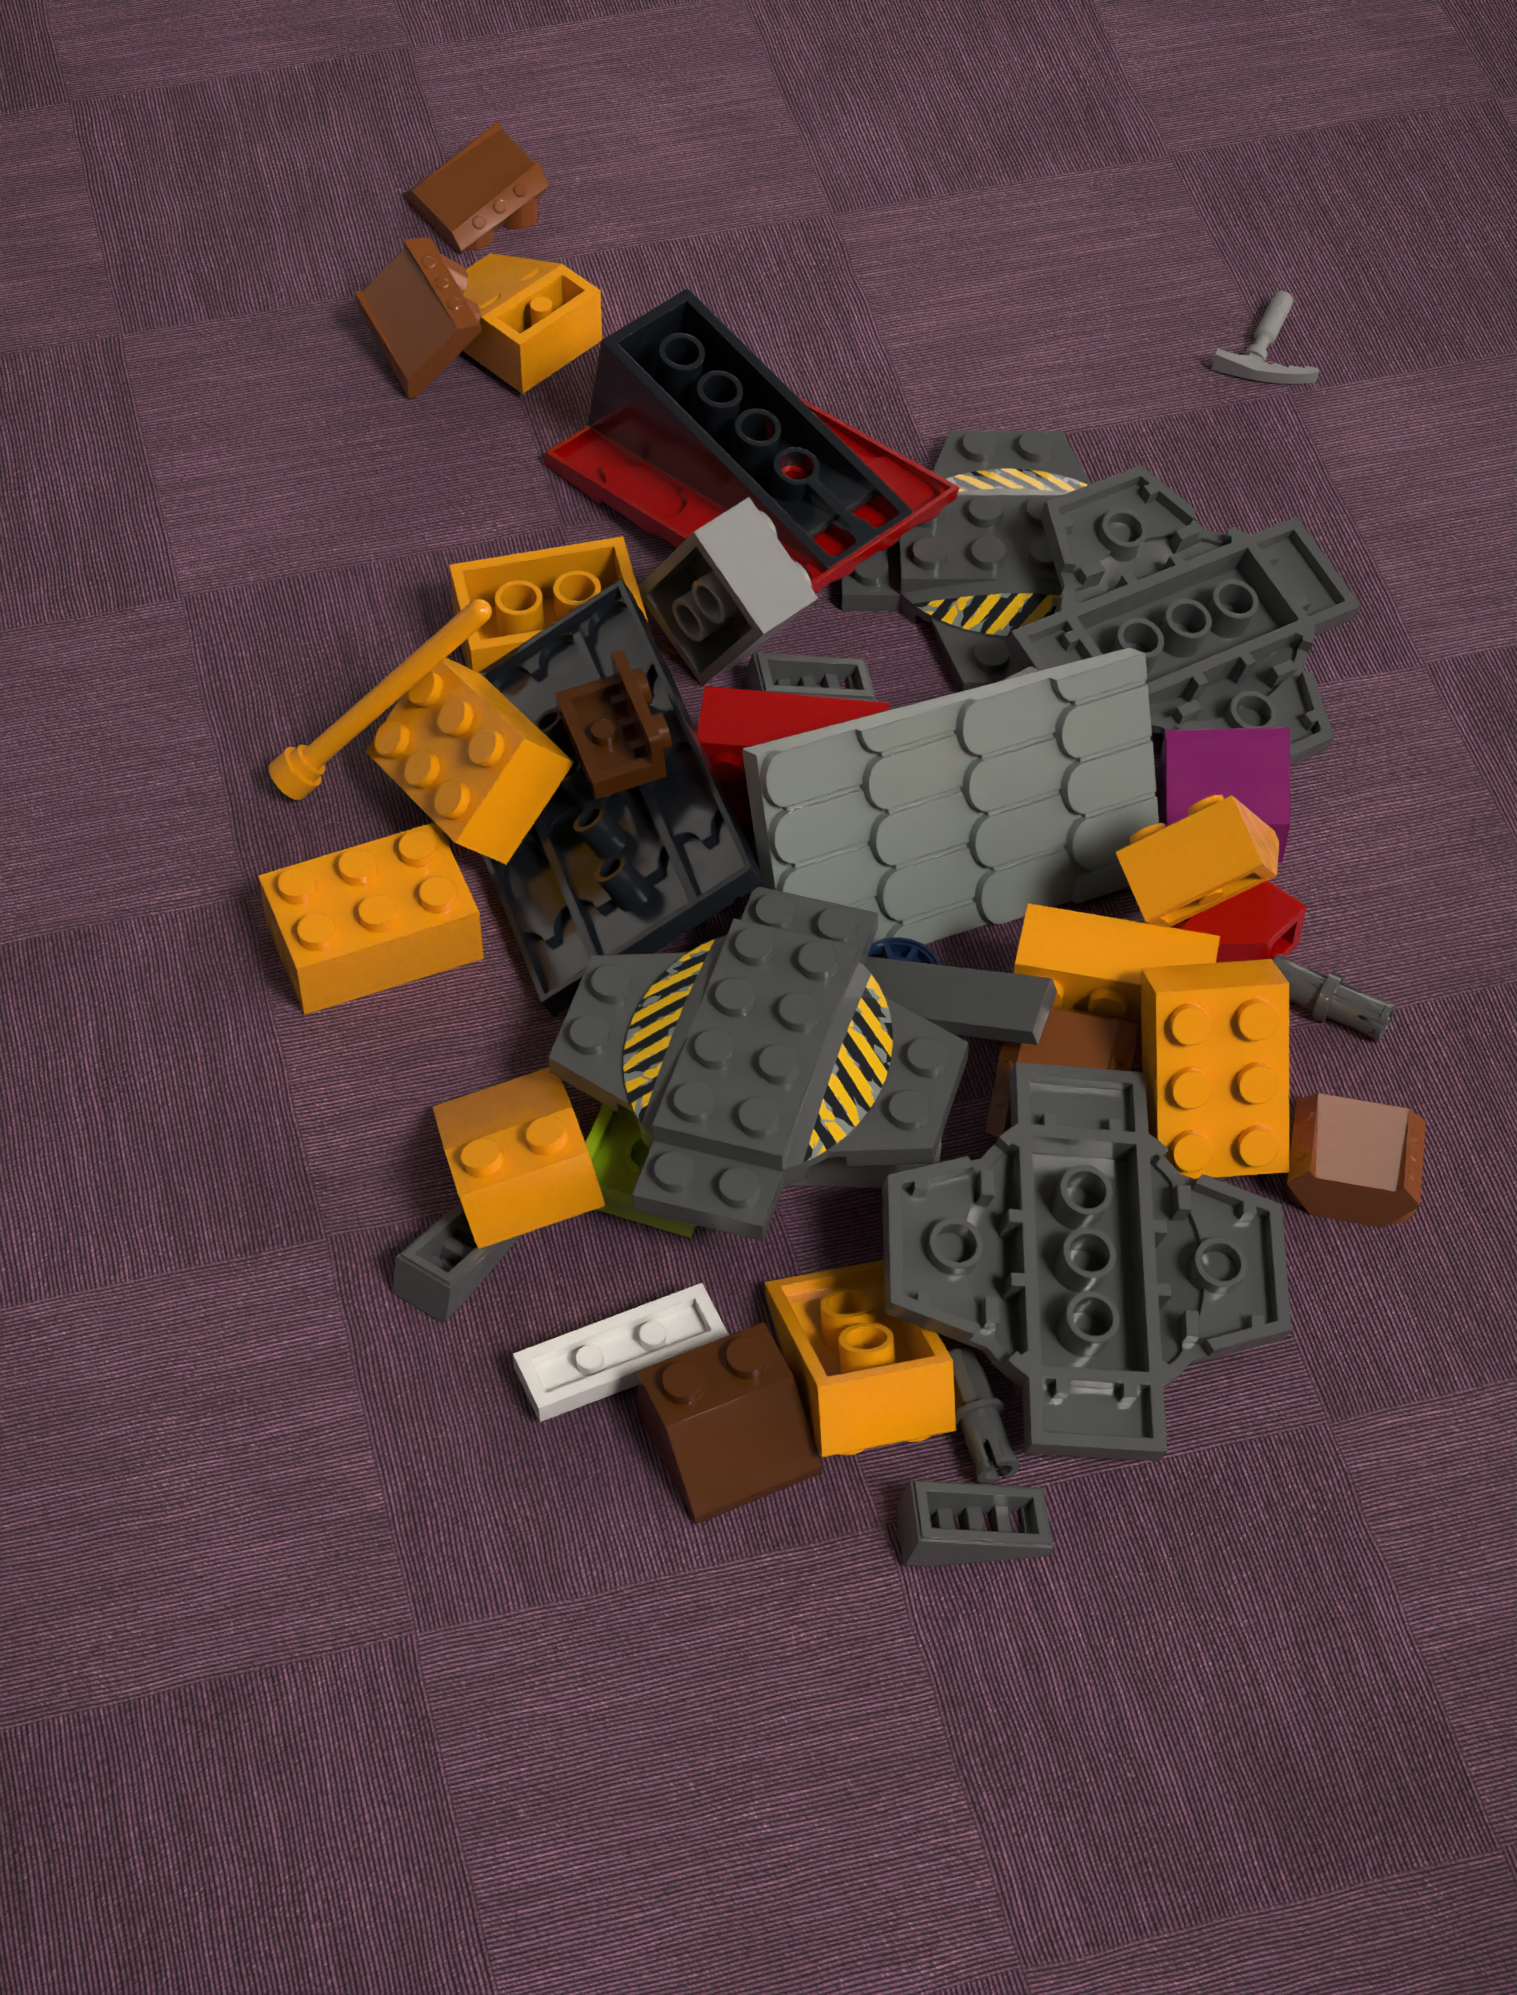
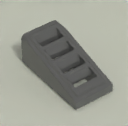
(802, 672)
(436, 1285)
(950, 1546)

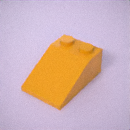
(517, 1157)
(857, 1368)

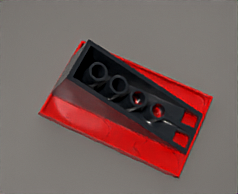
(700, 423)

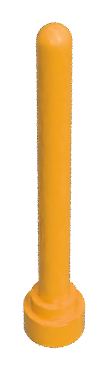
(300, 768)

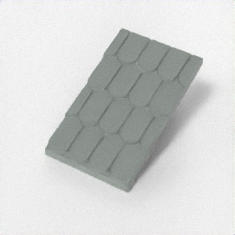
(963, 800)

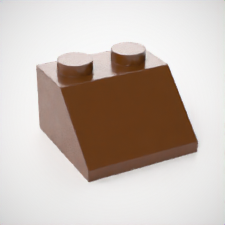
(728, 1422)

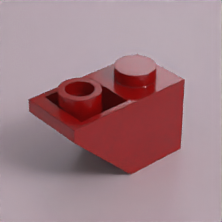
(1252, 924)

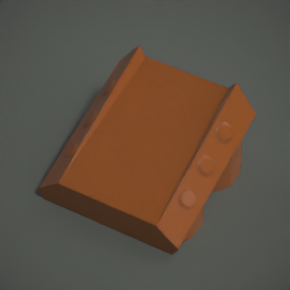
(481, 191)
(420, 313)
(1068, 1039)
(1355, 1160)

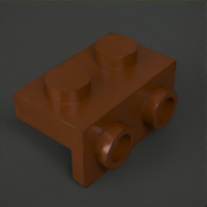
(615, 730)

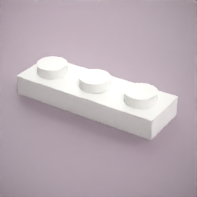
(610, 1352)

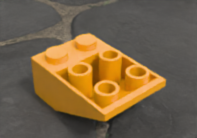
(531, 317)
(1198, 860)

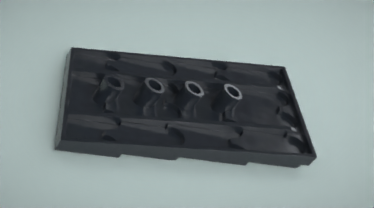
(622, 866)

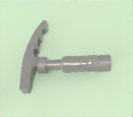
(1252, 363)

